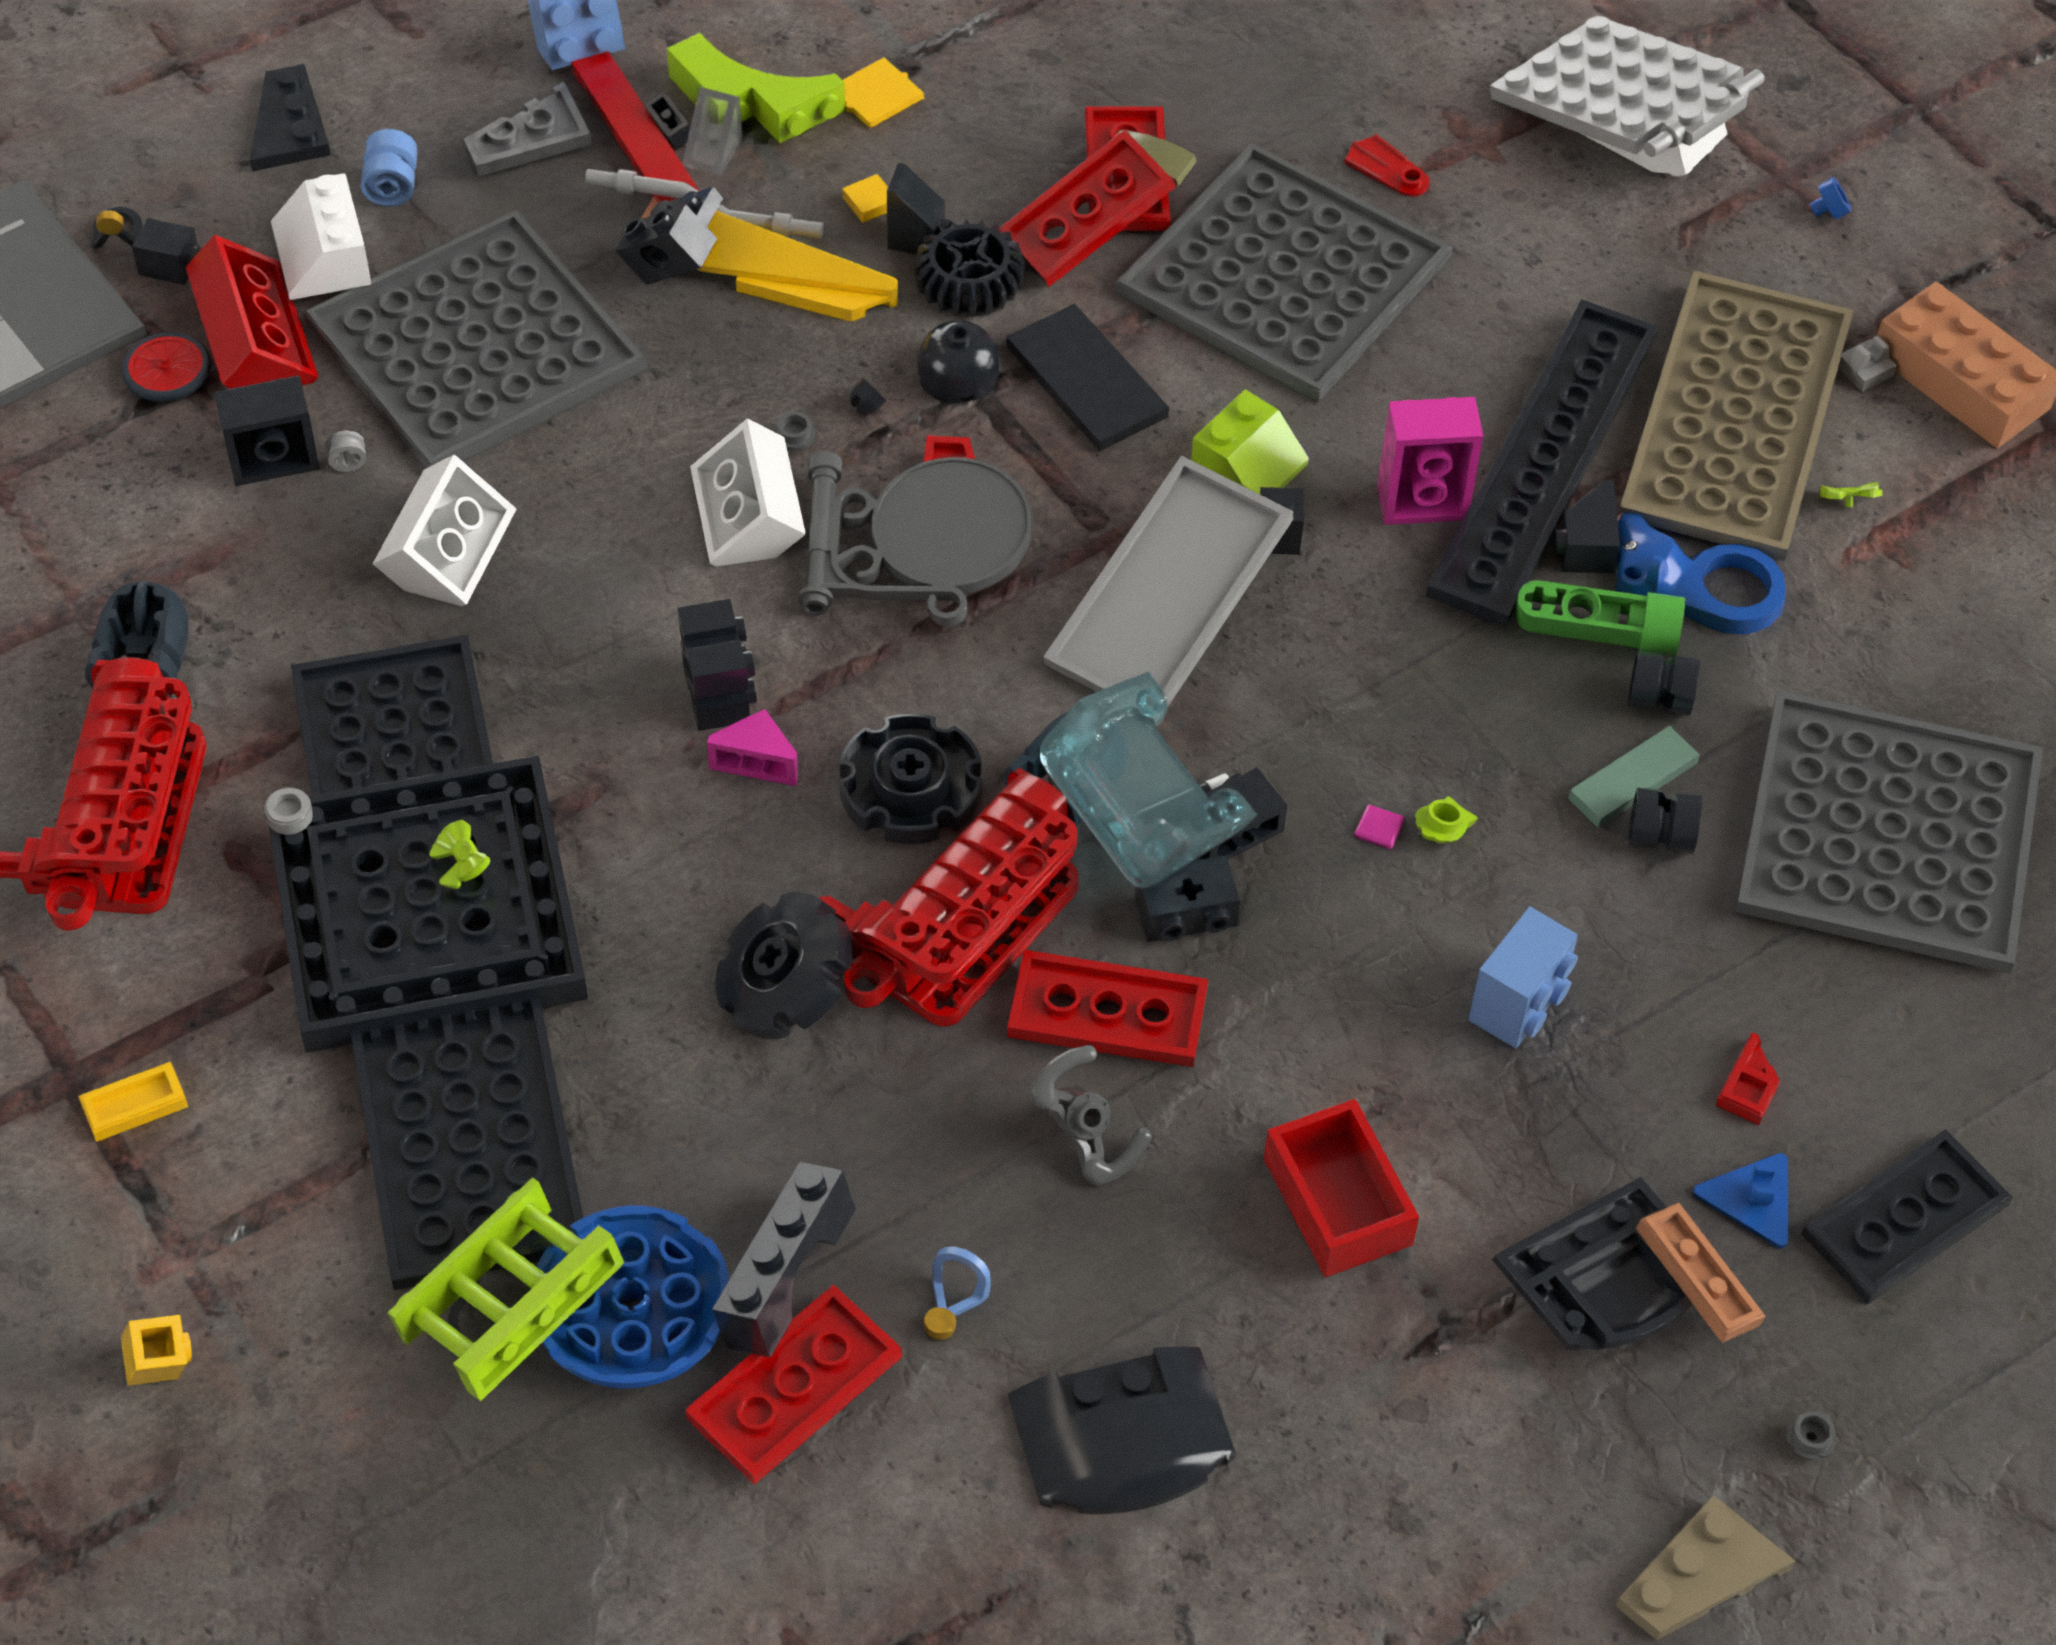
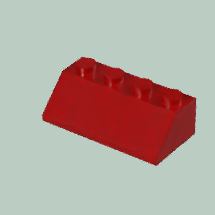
(248, 316)

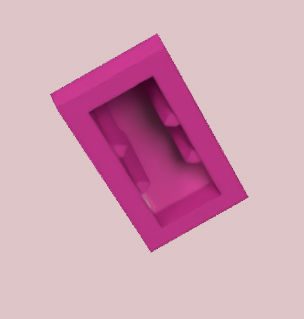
(754, 750)

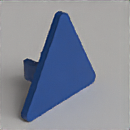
(1753, 1198)

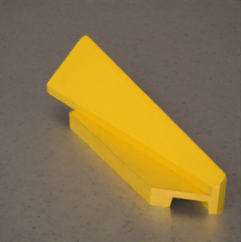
(795, 272)

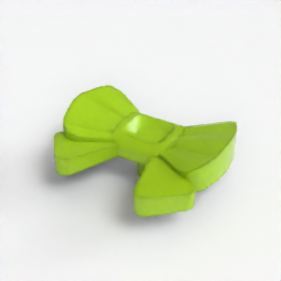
(1867, 490)
(456, 841)

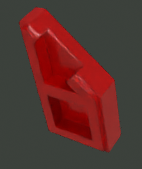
(1750, 1083)

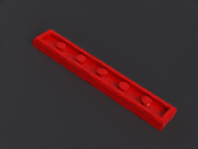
(629, 120)

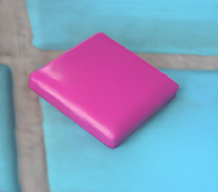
(1379, 826)

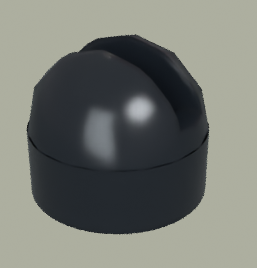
(866, 397)

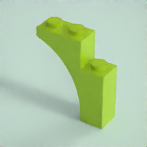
(779, 103)

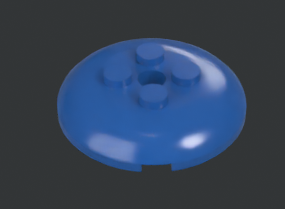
(671, 1329)

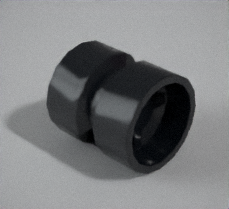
(1664, 682)
(1665, 820)

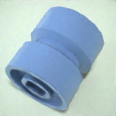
(389, 167)

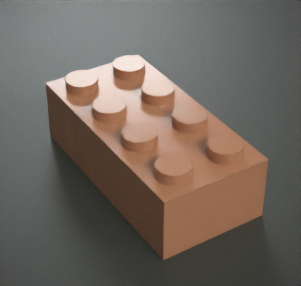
(1968, 364)

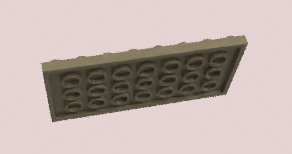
(1737, 414)

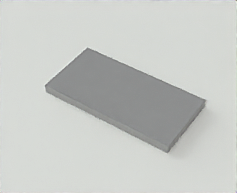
(1170, 582)

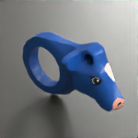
(1658, 565)

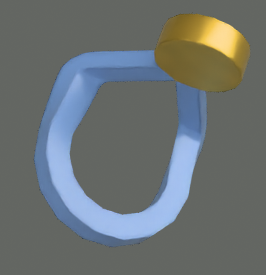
(941, 1321)

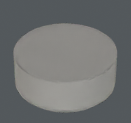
(288, 811)

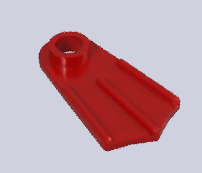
(1387, 165)

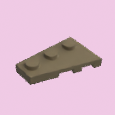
(1700, 1568)

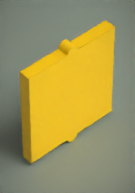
(879, 92)

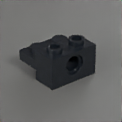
(672, 237)

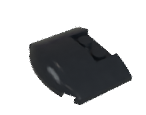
(1597, 1274)
(1123, 1432)

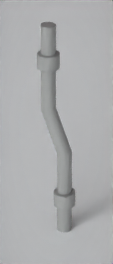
(628, 183)

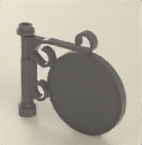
(934, 527)

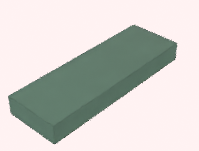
(1645, 766)

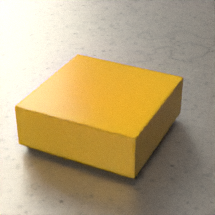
(867, 198)

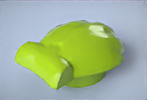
(1444, 821)

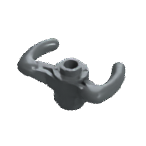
(1083, 1117)

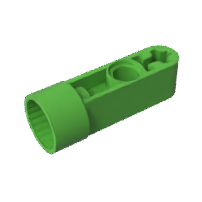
(1651, 623)

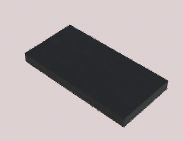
(1087, 377)
(1906, 1216)

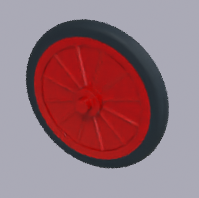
(166, 366)

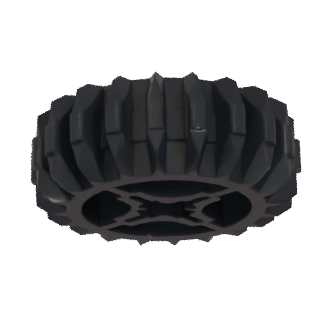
(969, 267)

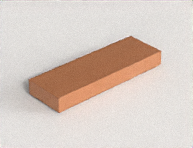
(1700, 1272)

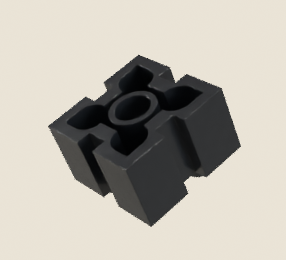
(716, 663)

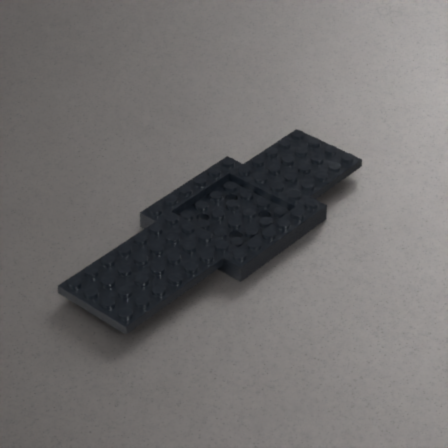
(447, 1015)

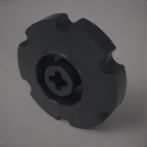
(910, 778)
(784, 965)

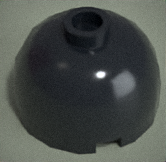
(958, 362)

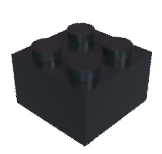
(267, 430)

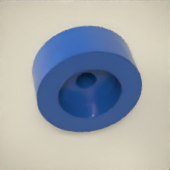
(1832, 200)

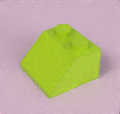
(1250, 445)

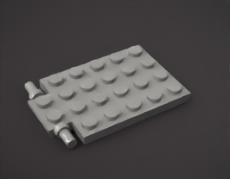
(1627, 88)

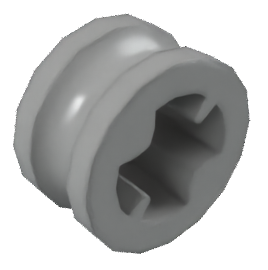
(342, 442)

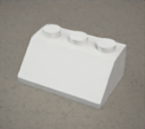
(320, 239)
(747, 497)
(445, 533)

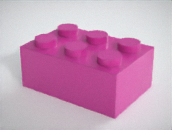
(1429, 460)

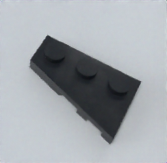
(287, 121)

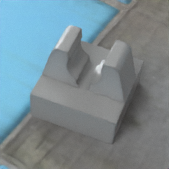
(1867, 363)

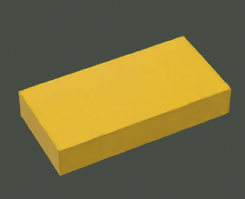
(133, 1101)

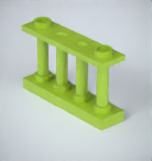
(534, 1316)

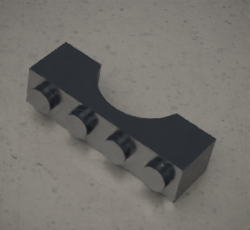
(758, 1297)

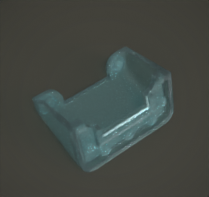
(1134, 785)

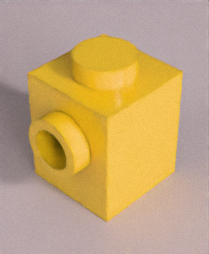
(155, 1350)

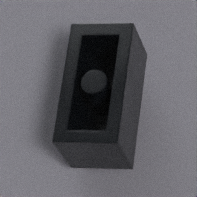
(669, 119)

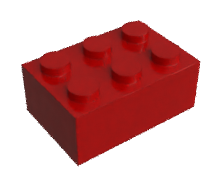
(1340, 1187)

